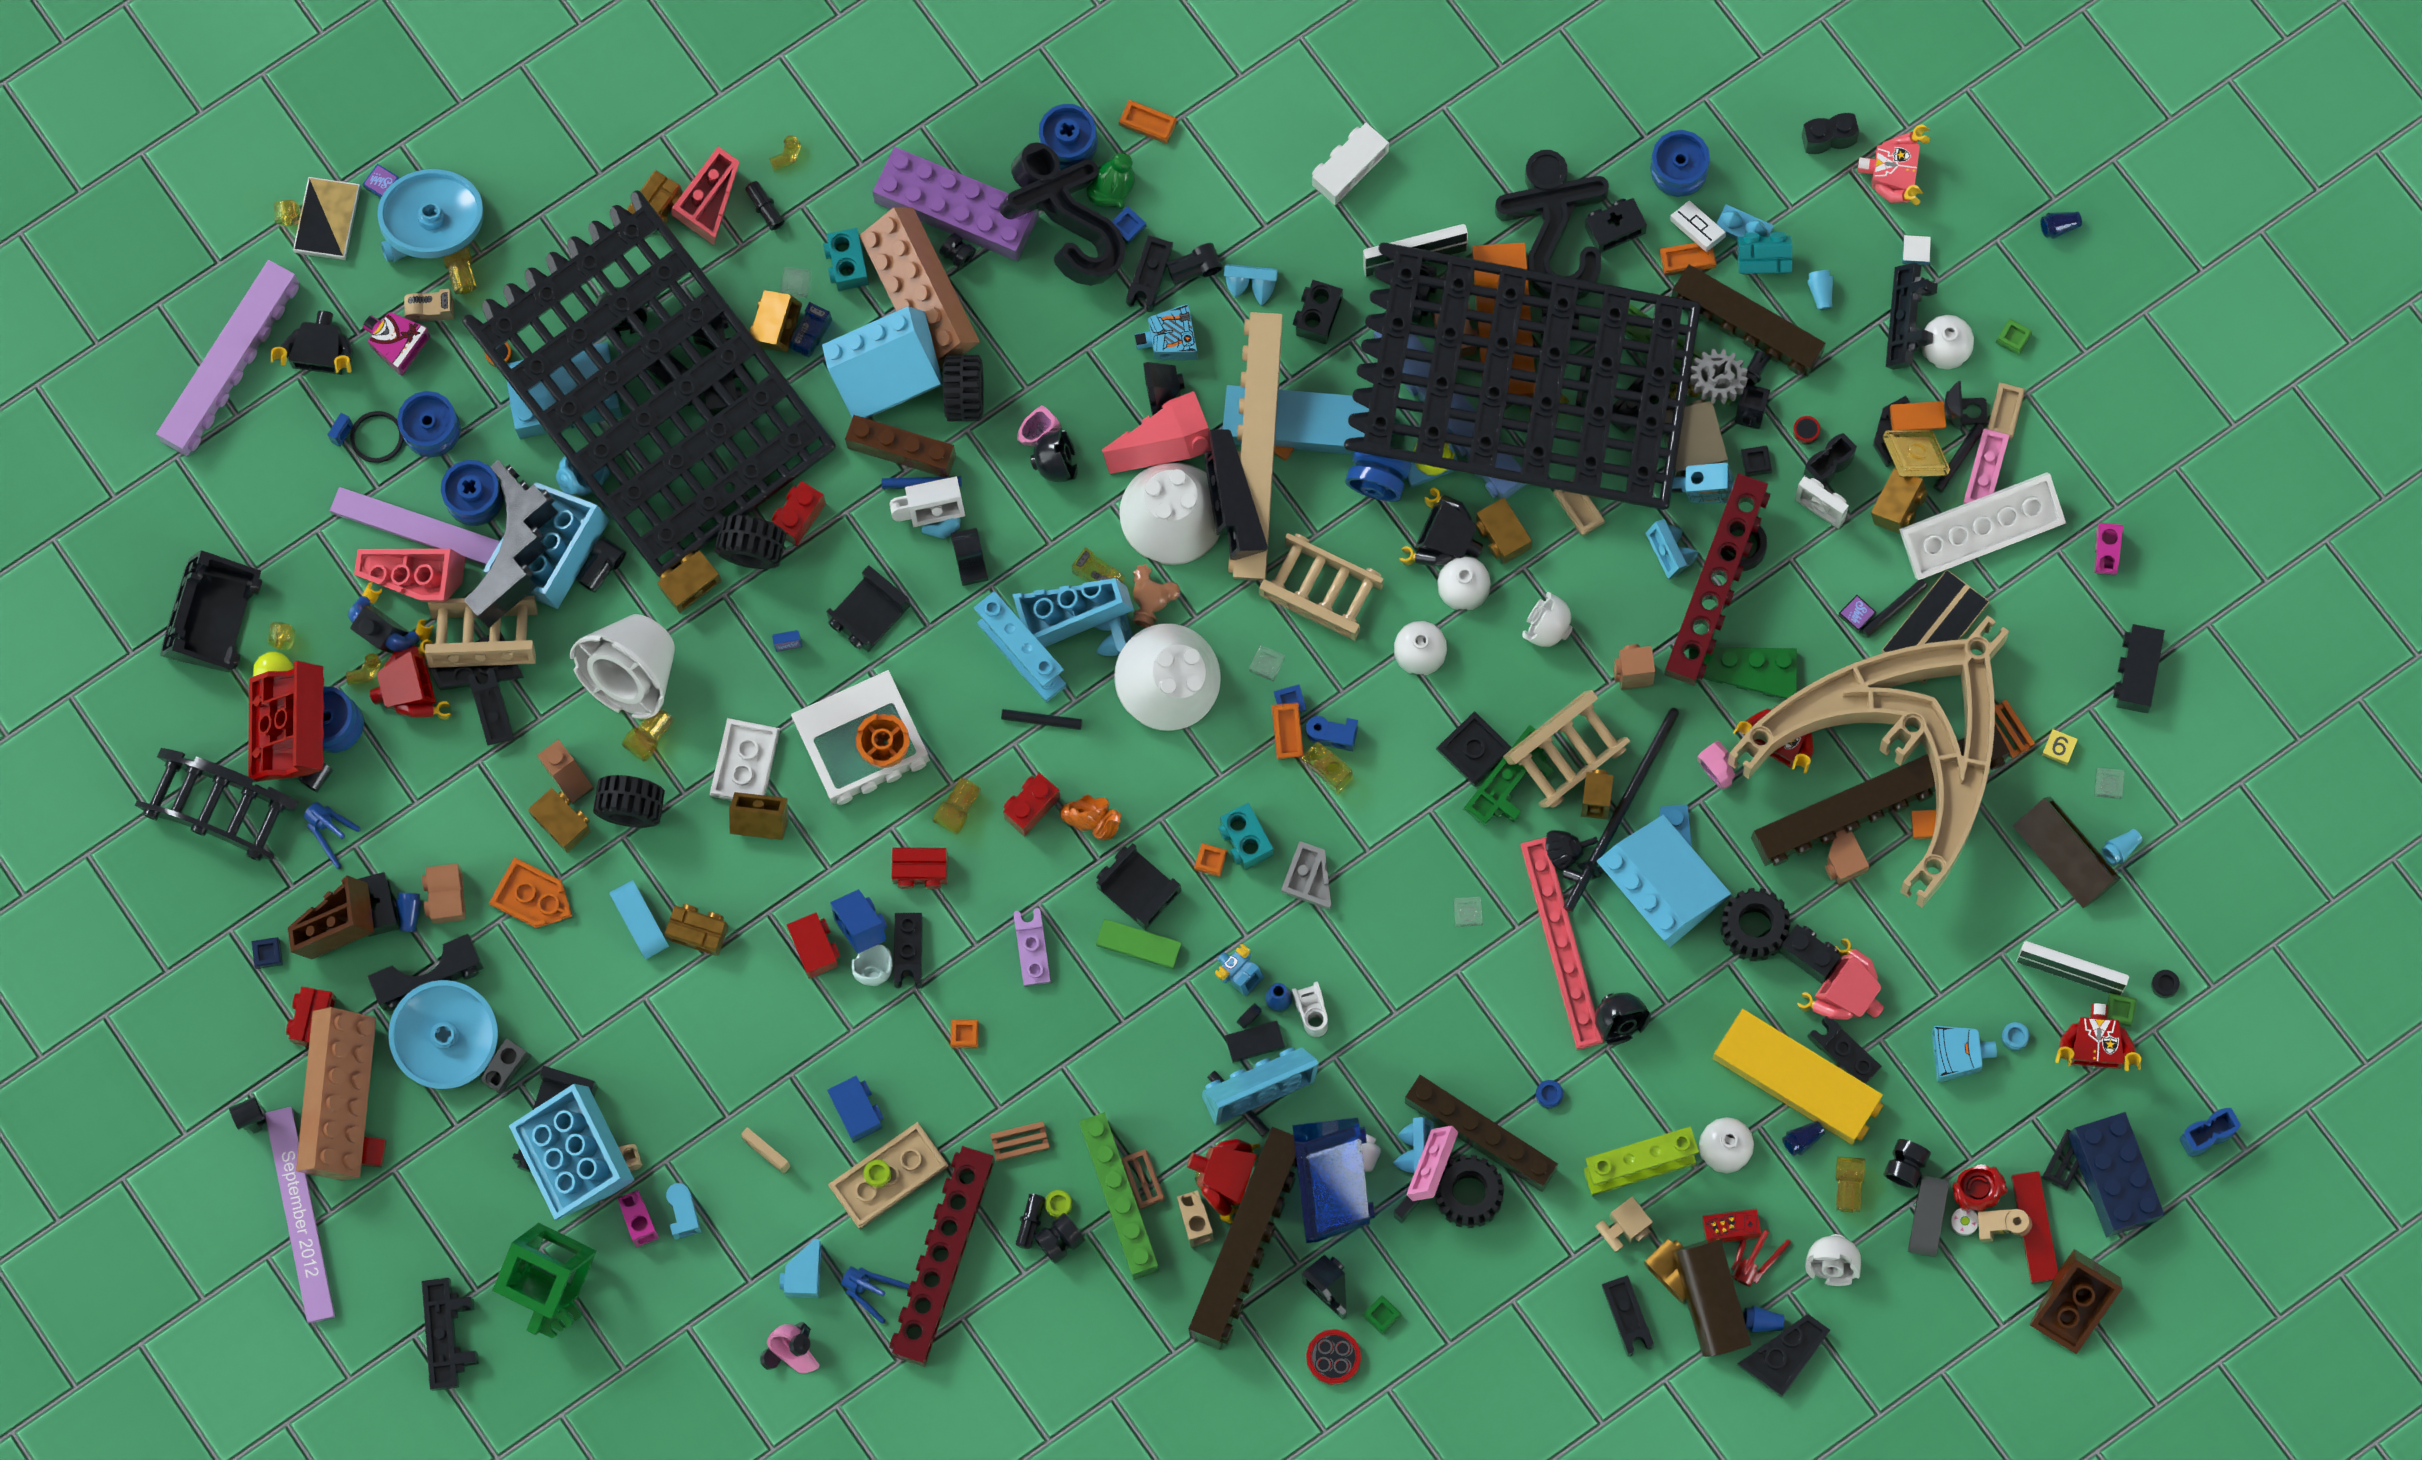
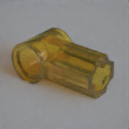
(460, 271)
(644, 738)
(954, 811)
(1850, 1176)

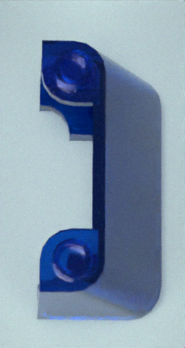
(1332, 1178)

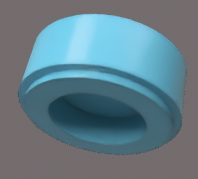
(2015, 1036)

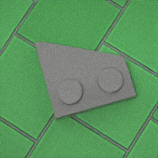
(1308, 876)

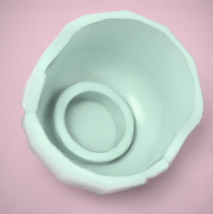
(873, 966)

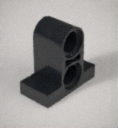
(969, 556)

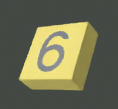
(2059, 747)

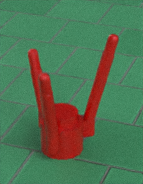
(1746, 1271)

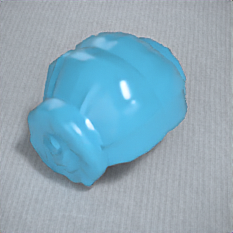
(572, 482)

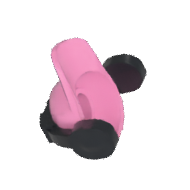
(792, 1346)

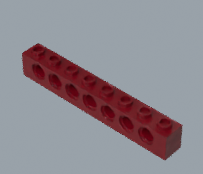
(1744, 490)
(918, 1350)

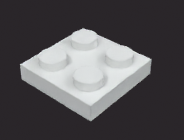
(1821, 502)

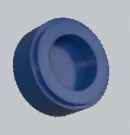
(1549, 1094)

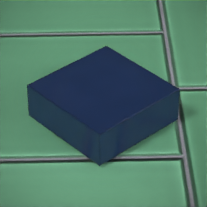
(267, 953)

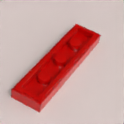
(2038, 1241)

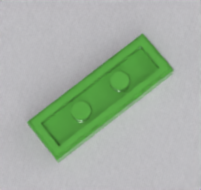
(1138, 944)

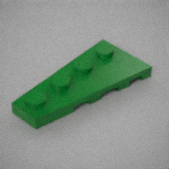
(1758, 669)

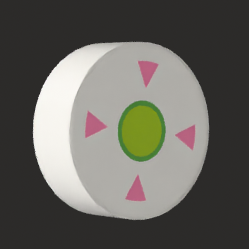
(1964, 1222)

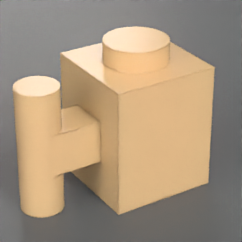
(1629, 1221)

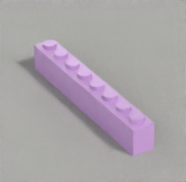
(228, 358)

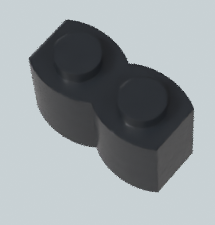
(1823, 133)
(1834, 459)

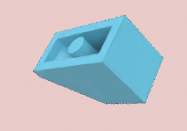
(803, 1272)

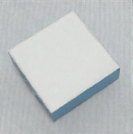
(1916, 249)

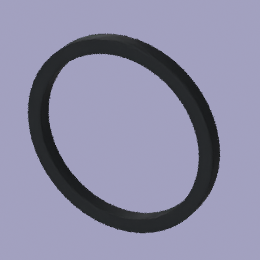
(359, 421)

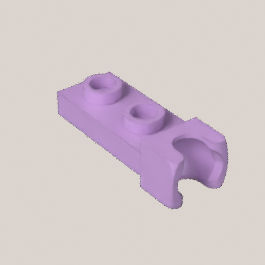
(1032, 949)

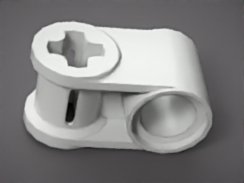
(1309, 1005)

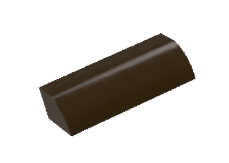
(2066, 852)
(1711, 1297)

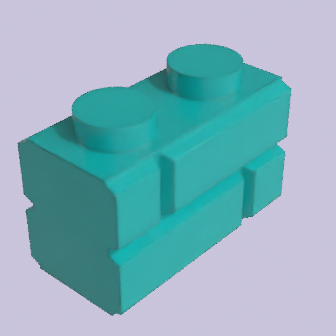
(1764, 253)

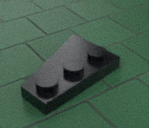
(457, 677)
(1786, 1355)

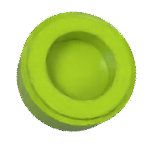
(877, 1173)
(1058, 1203)

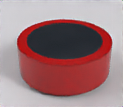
(1806, 430)

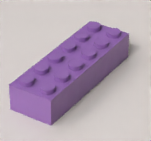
(952, 203)

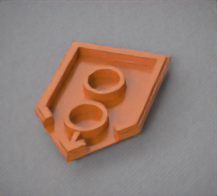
(531, 895)

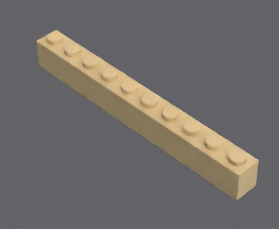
(1259, 427)

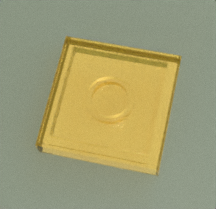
(1916, 453)

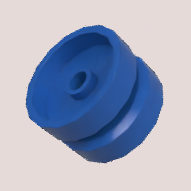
(1069, 133)
(1680, 163)
(431, 409)
(1378, 476)
(457, 493)
(341, 721)

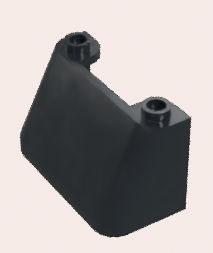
(209, 611)

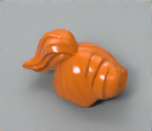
(1092, 815)

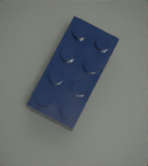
(2115, 1174)

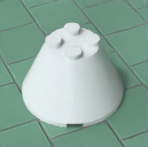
(1169, 513)
(1167, 677)

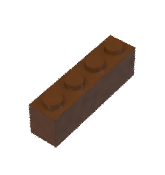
(900, 446)

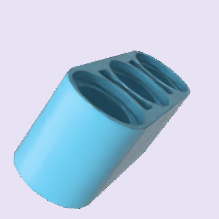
(639, 919)

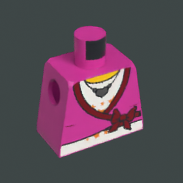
(396, 340)

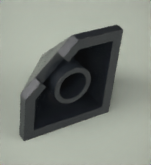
(1162, 384)
(1327, 1283)

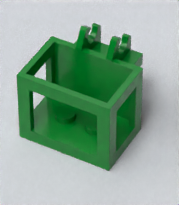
(539, 1291)

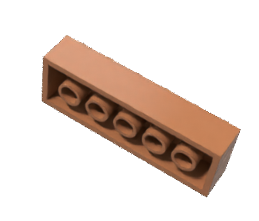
(918, 280)
(336, 1094)

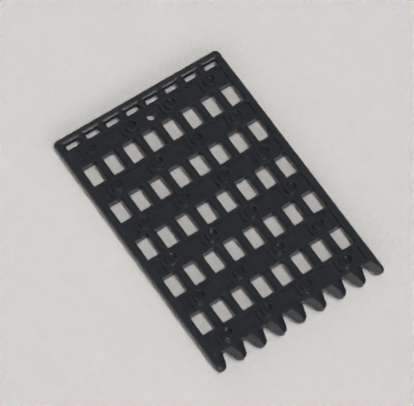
(568, 278)
(1549, 380)

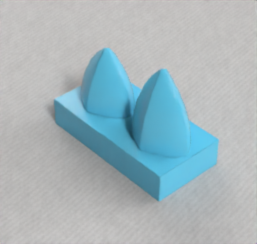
(1738, 223)
(1262, 280)
(1664, 543)
(1117, 640)
(1416, 1136)

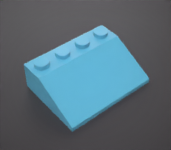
(884, 362)
(526, 423)
(568, 542)
(1664, 879)
(1259, 1085)
(571, 1151)

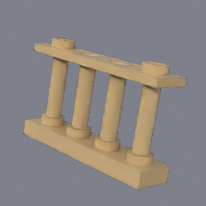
(1322, 612)
(479, 653)
(1542, 738)

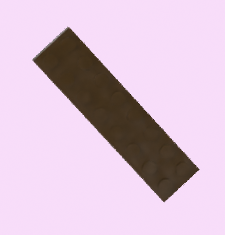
(1245, 1241)

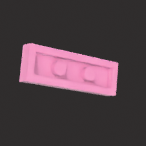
(1986, 465)
(1432, 1163)

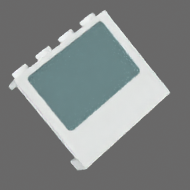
(831, 733)

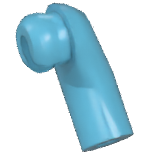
(942, 529)

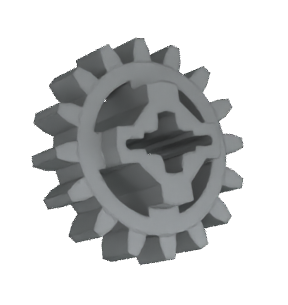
(1718, 376)

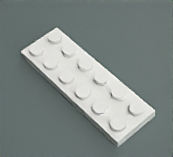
(1982, 526)

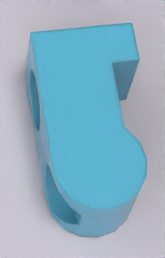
(684, 1209)

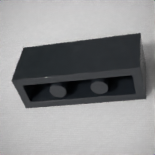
(2138, 668)

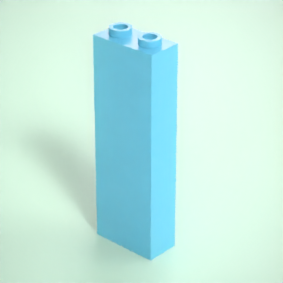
(1303, 419)

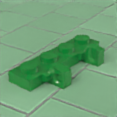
(1494, 793)

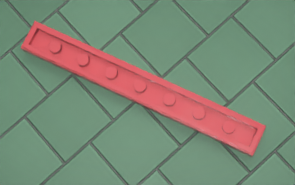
(1561, 944)

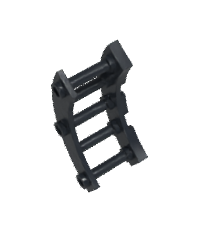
(222, 778)

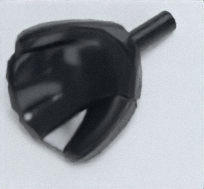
(1565, 848)

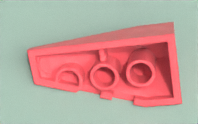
(1166, 437)
(418, 573)

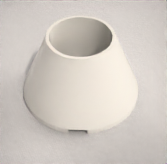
(626, 665)

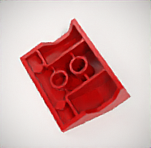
(286, 723)

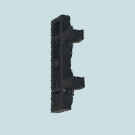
(1903, 334)
(443, 1356)

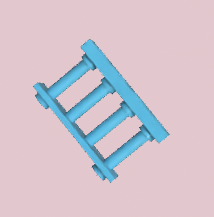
(1020, 646)

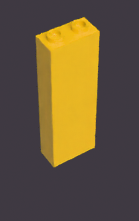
(1798, 1077)

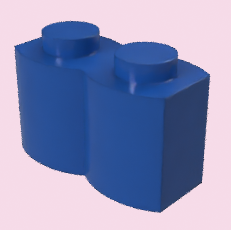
(2216, 1130)

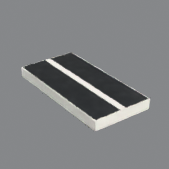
(1445, 241)
(2072, 968)

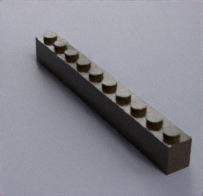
(1855, 806)

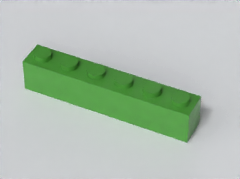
(1118, 1196)

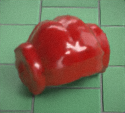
(1979, 1188)

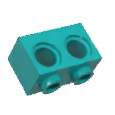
(850, 258)
(1251, 834)

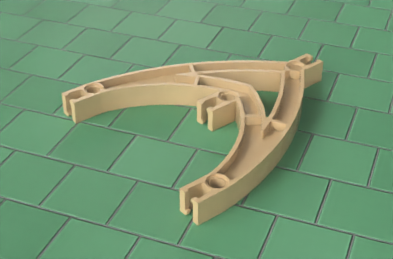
(1864, 696)

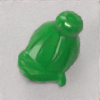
(1112, 182)

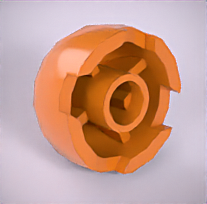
(873, 736)

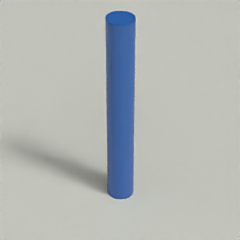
(896, 483)

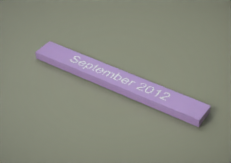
(300, 1216)

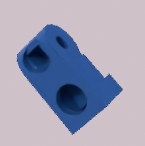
(1331, 733)

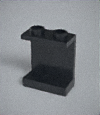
(868, 610)
(1137, 886)

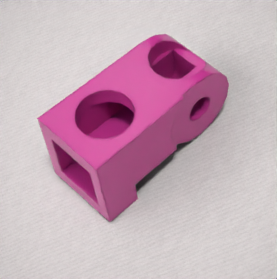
(2108, 548)
(637, 1219)

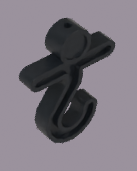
(1050, 191)
(1555, 202)

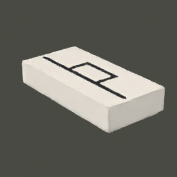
(1697, 226)

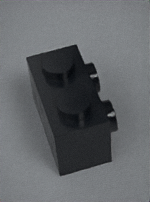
(1810, 953)

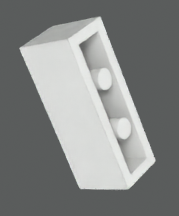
(1349, 163)

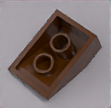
(2076, 1301)

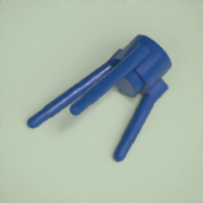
(321, 818)
(858, 1281)

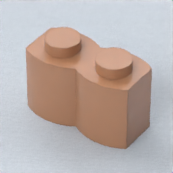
(444, 893)

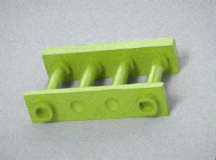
(1640, 1161)

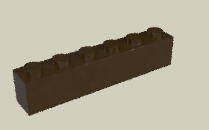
(1750, 321)
(1481, 1133)

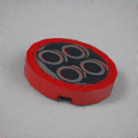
(1333, 1357)

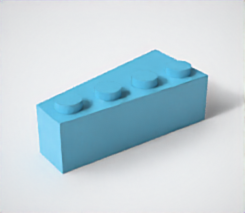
(1071, 610)

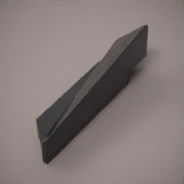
(1231, 497)

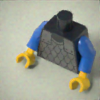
(380, 628)

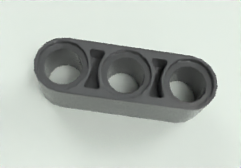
(1928, 1216)

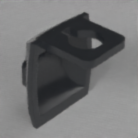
(1955, 404)

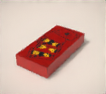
(1732, 1226)

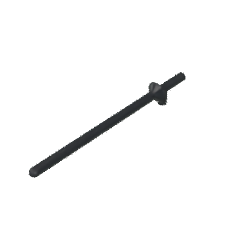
(1590, 867)

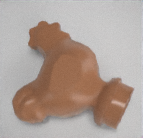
(1150, 596)

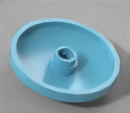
(430, 213)
(443, 1034)

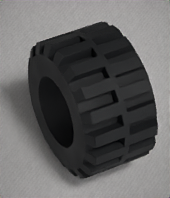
(963, 388)
(750, 542)
(628, 801)
(1755, 902)
(1474, 1214)

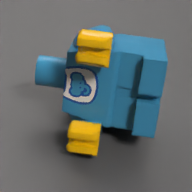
(1239, 970)

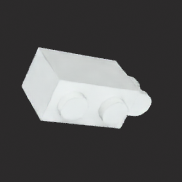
(929, 502)

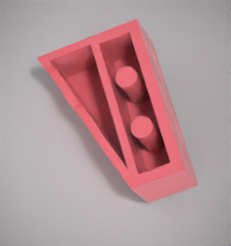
(707, 196)

